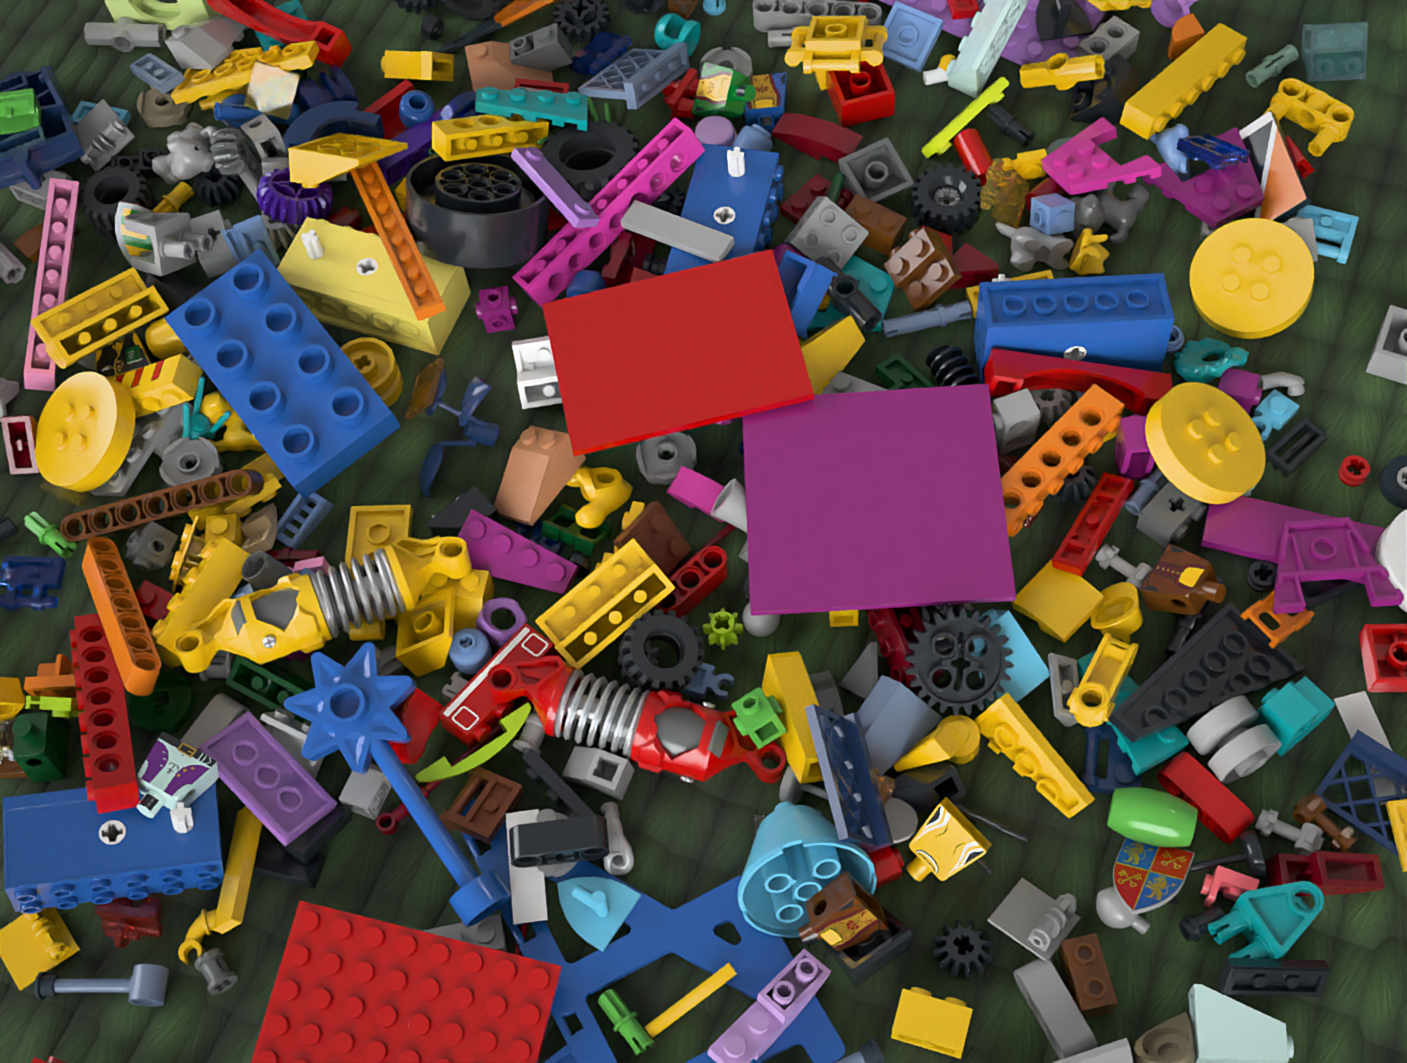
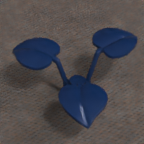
(475, 428)

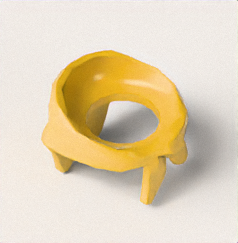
(1088, 253)

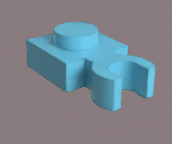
(1274, 412)

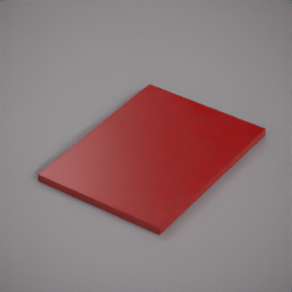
(675, 352)

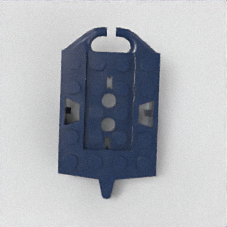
(32, 153)

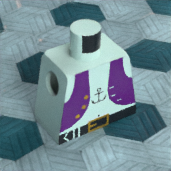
(173, 775)

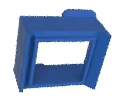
(804, 288)

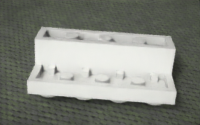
(536, 372)

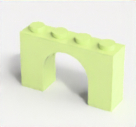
(156, 12)

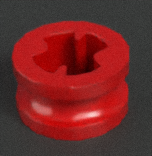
(1358, 463)

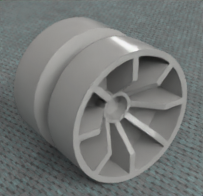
(1230, 735)

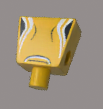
(945, 843)

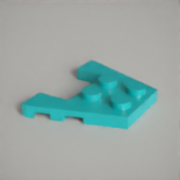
(871, 282)

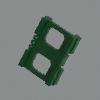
(572, 534)

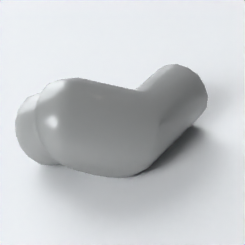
(1282, 379)

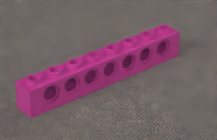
(639, 180)

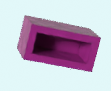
(1131, 449)

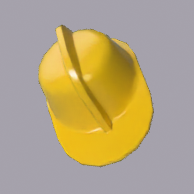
(1118, 612)

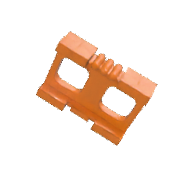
(1287, 623)

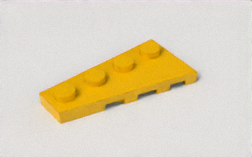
(1033, 756)

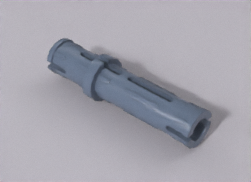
(933, 317)

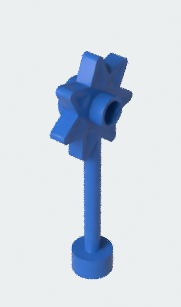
(356, 714)

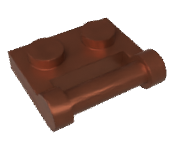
(489, 809)

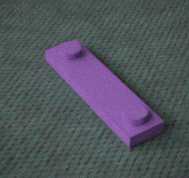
(555, 187)

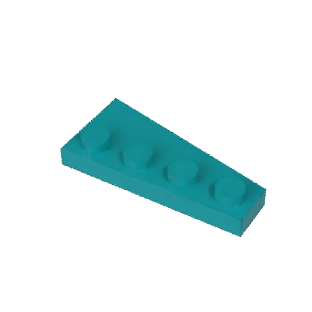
(534, 105)
(1147, 751)

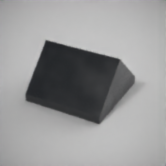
(173, 288)
(873, 954)

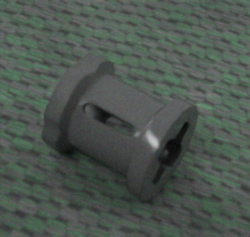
(215, 971)

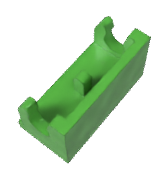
(19, 111)

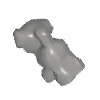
(187, 155)

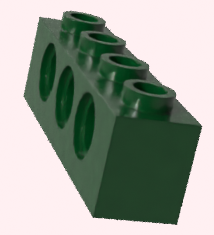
(267, 683)

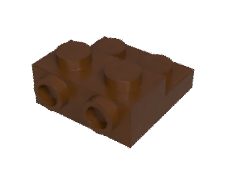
(922, 268)

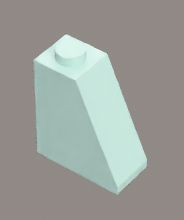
(1235, 1032)

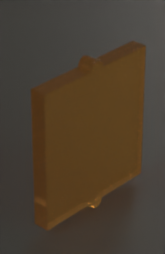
(425, 389)

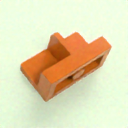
(53, 679)

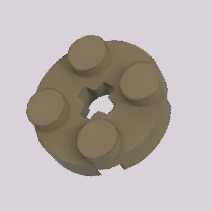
(161, 116)

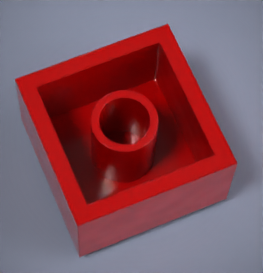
(861, 95)

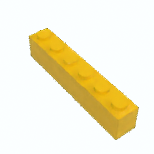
(1183, 81)

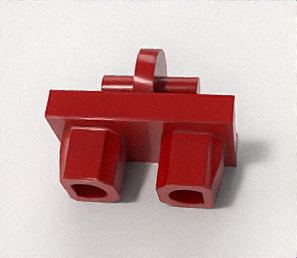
(680, 95)

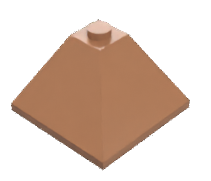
(491, 67)

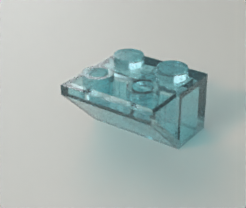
(1335, 50)

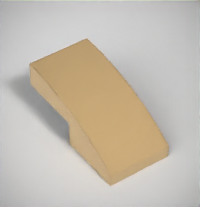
(260, 529)

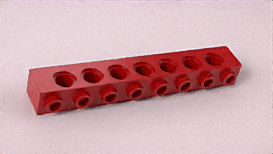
(104, 718)

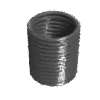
(263, 570)

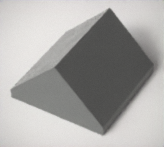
(875, 172)

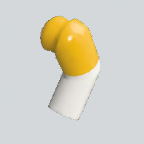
(939, 74)

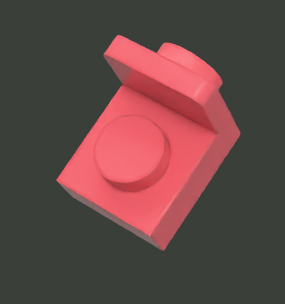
(1228, 882)

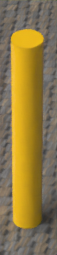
(690, 1000)

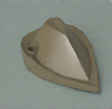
(1167, 1042)

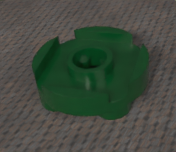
(173, 715)

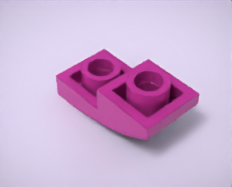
(695, 490)

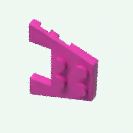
(1085, 167)

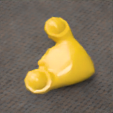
(604, 491)

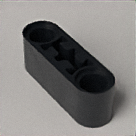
(559, 841)

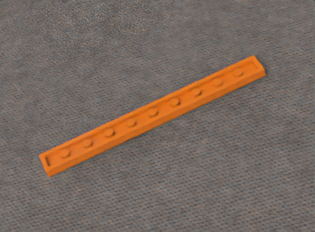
(398, 242)

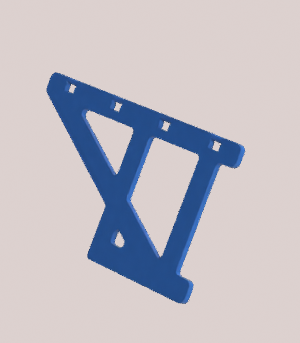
(653, 934)

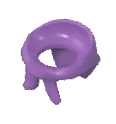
(1170, 11)
(494, 635)

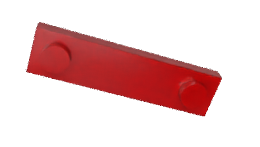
(1092, 524)

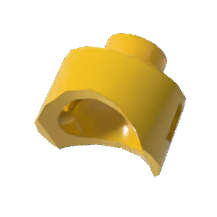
(970, 732)

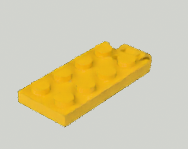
(370, 530)

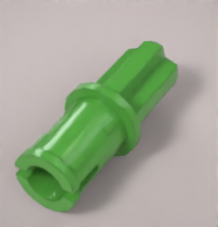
(49, 534)
(625, 1021)

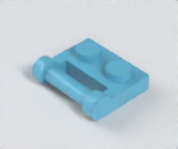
(1331, 227)

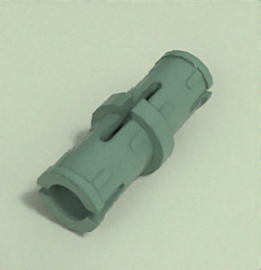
(1272, 65)

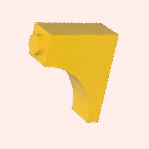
(418, 65)

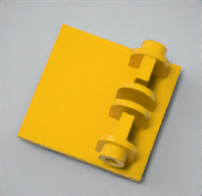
(188, 554)
(35, 945)

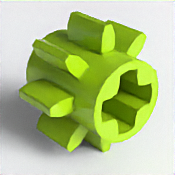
(723, 621)

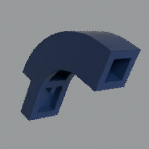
(332, 119)

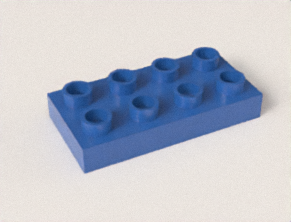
(282, 373)

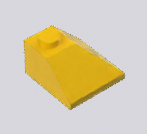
(426, 633)

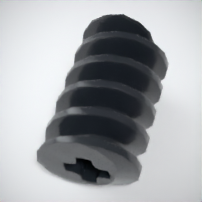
(950, 367)

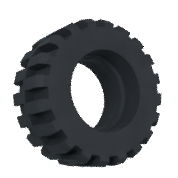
(590, 157)

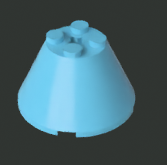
(790, 863)

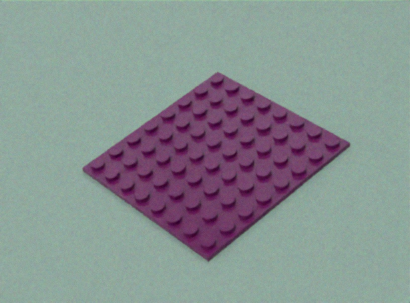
(876, 502)

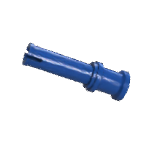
(239, 112)

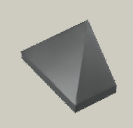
(862, 675)

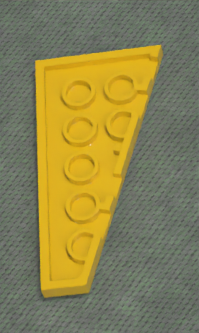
(238, 67)

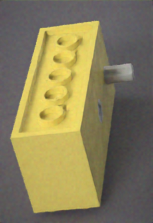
(353, 285)

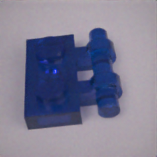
(599, 53)
(34, 574)

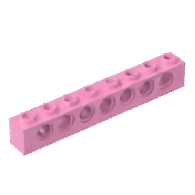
(52, 276)

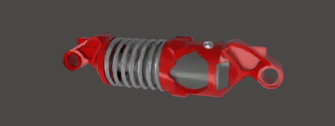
(648, 727)

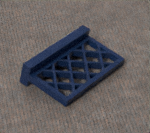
(1383, 761)
(849, 779)

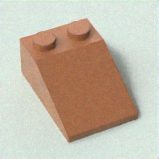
(535, 474)

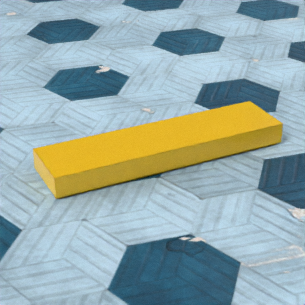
(238, 871)

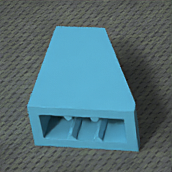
(1028, 666)

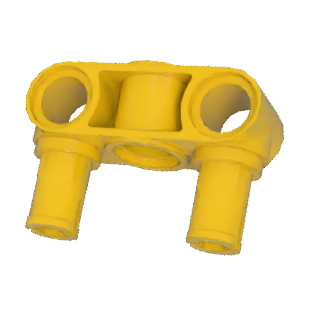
(1312, 111)

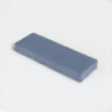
(156, 73)

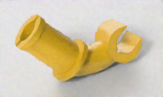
(194, 936)

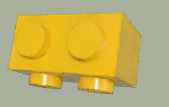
(932, 1022)

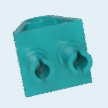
(1269, 919)

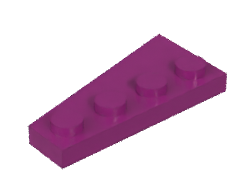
(513, 556)

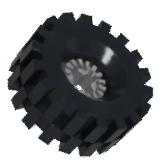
(951, 185)

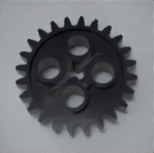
(988, 661)

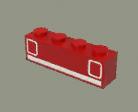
(473, 710)

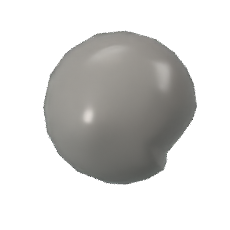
(760, 624)
(1115, 914)

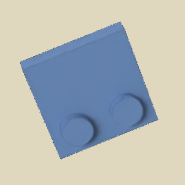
(910, 36)

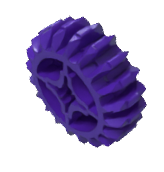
(291, 201)

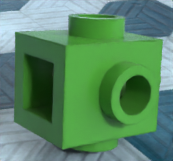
(759, 717)

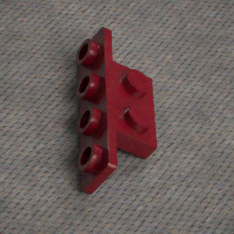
(625, 255)

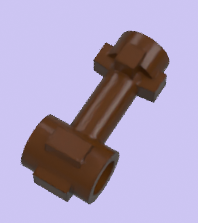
(1311, 810)

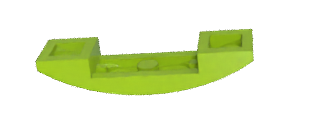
(442, 769)

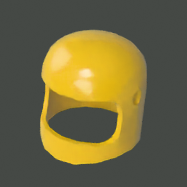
(163, 340)

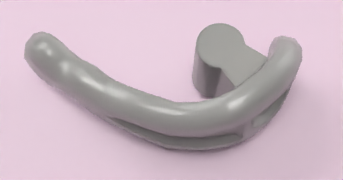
(621, 855)

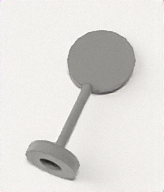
(900, 815)

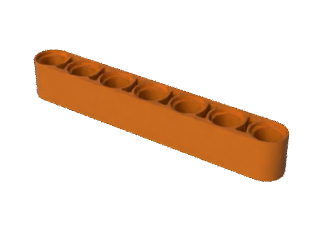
(121, 616)

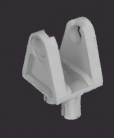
(171, 239)

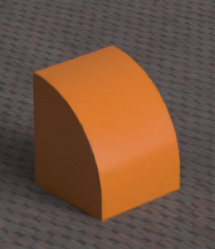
(1184, 35)

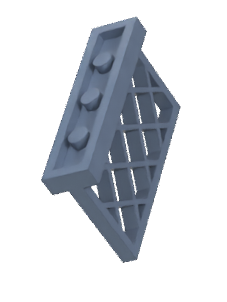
(639, 75)

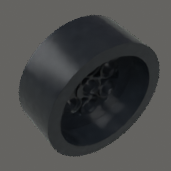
(475, 211)

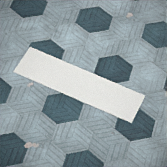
(1360, 715)
(526, 883)

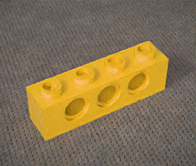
(485, 135)

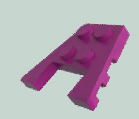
(1215, 194)
(1327, 552)

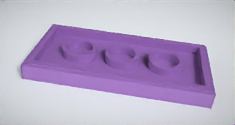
(267, 778)

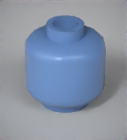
(754, 138)
(470, 650)

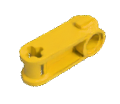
(1102, 681)

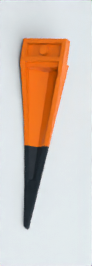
(508, 15)

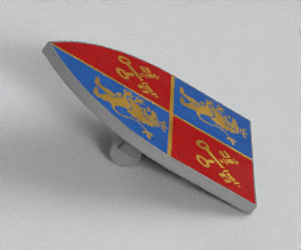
(1149, 875)

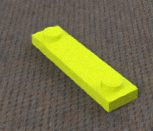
(991, 95)

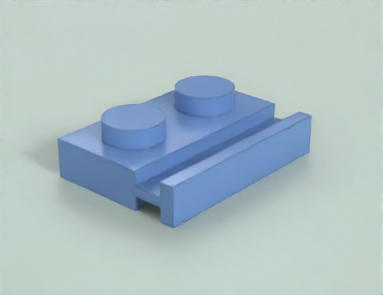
(247, 238)

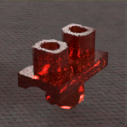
(130, 923)

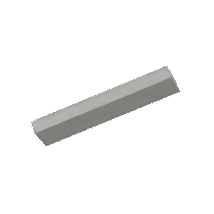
(677, 232)

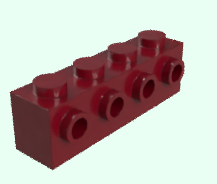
(893, 630)

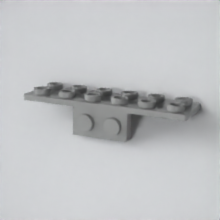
(151, 434)

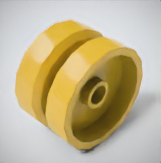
(377, 365)

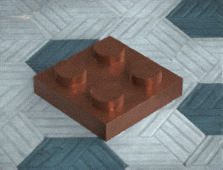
(657, 537)

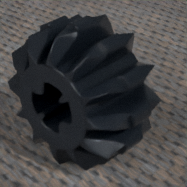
(217, 188)
(1078, 485)
(974, 956)

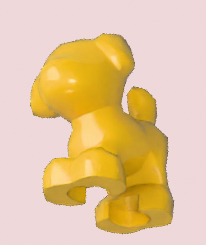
(237, 435)

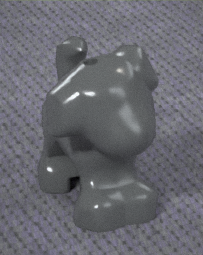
(1107, 208)

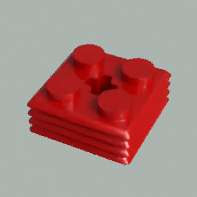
(1378, 648)

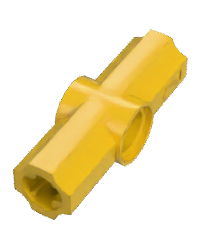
(1062, 71)

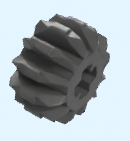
(230, 151)

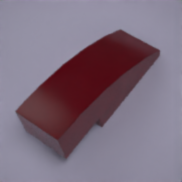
(816, 136)
(1330, 871)

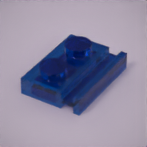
(1213, 151)

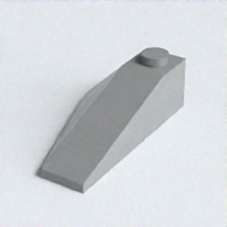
(205, 42)

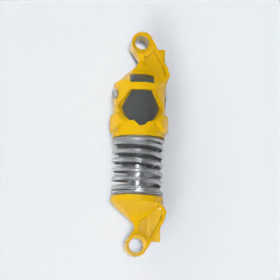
(312, 608)

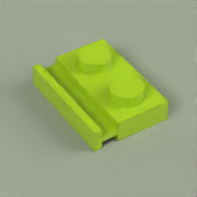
(59, 705)

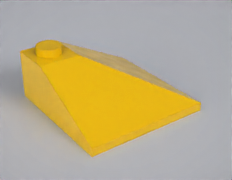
(336, 155)

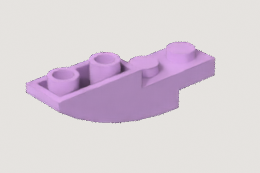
(772, 1012)

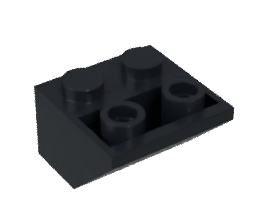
(1105, 96)

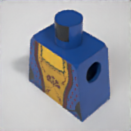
(769, 101)

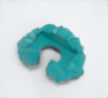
(1193, 369)

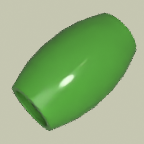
(1152, 817)

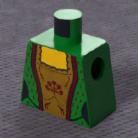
(722, 92)

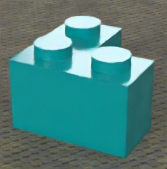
(1294, 711)

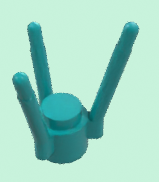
(198, 424)

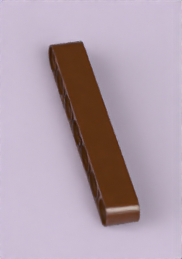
(175, 504)

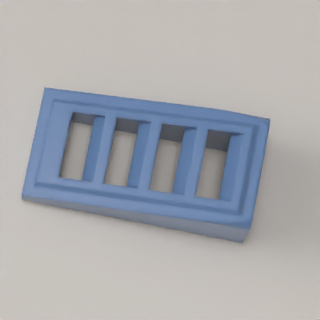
(315, 517)

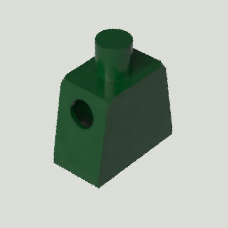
(41, 746)

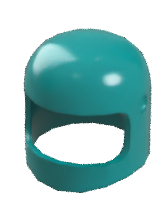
(674, 29)

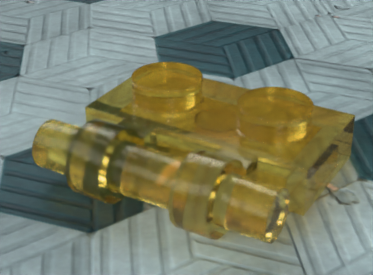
(1009, 199)

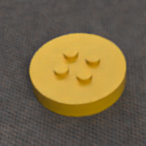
(1252, 278)
(84, 432)
(1205, 443)

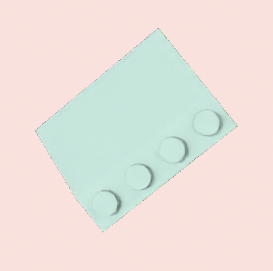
(984, 45)

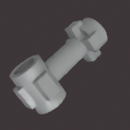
(1109, 557)
(1307, 839)

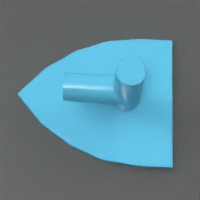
(596, 907)

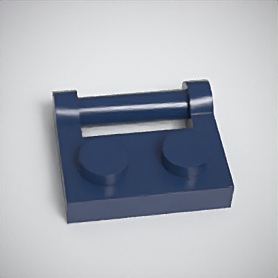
(1118, 770)

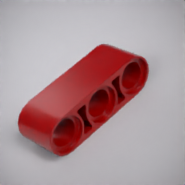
(697, 572)
(1216, 805)

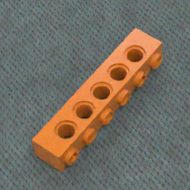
(1093, 407)

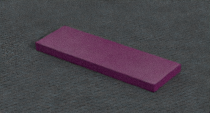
(1255, 527)

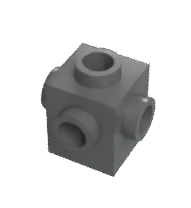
(150, 547)

